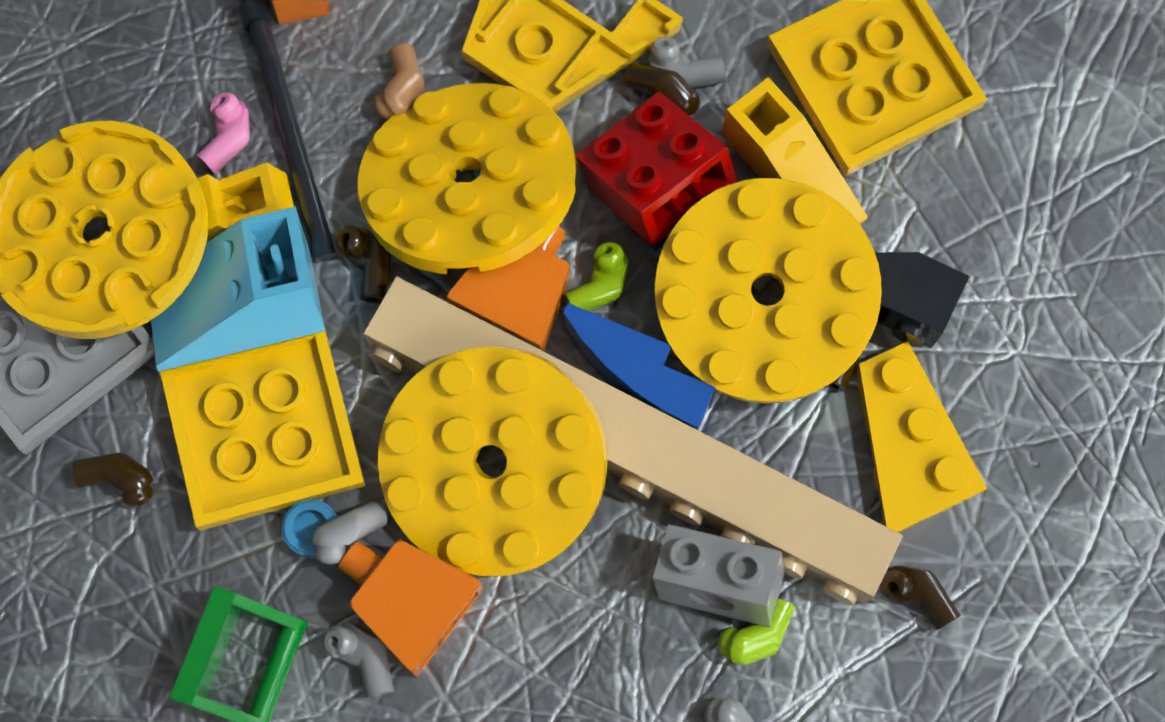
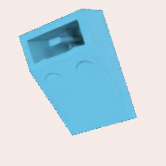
(245, 295)

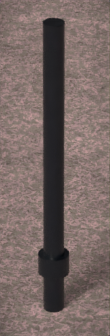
(258, 19)

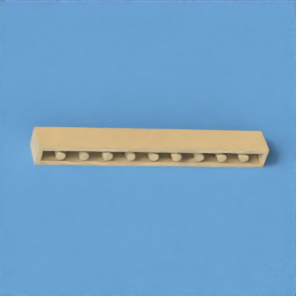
(667, 457)

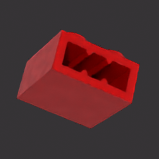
(655, 167)

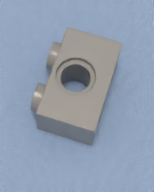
(719, 575)

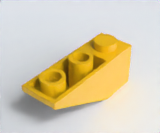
(782, 145)

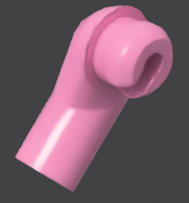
(231, 132)

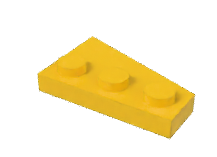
(912, 441)

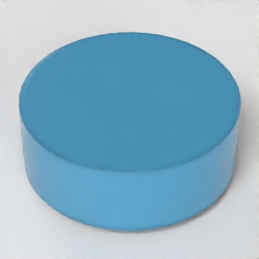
(302, 522)

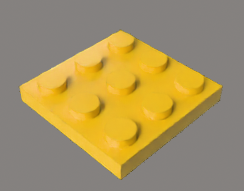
(875, 76)
(261, 430)

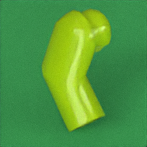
(606, 279)
(756, 641)

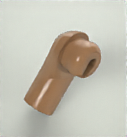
(404, 87)

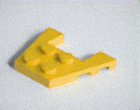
(558, 49)

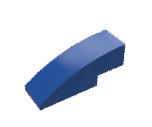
(637, 365)

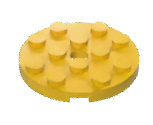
(484, 223)
(756, 232)
(127, 273)
(550, 448)

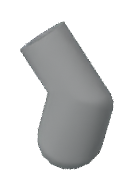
(347, 528)
(363, 651)

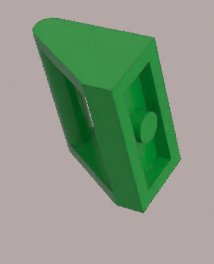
(211, 644)

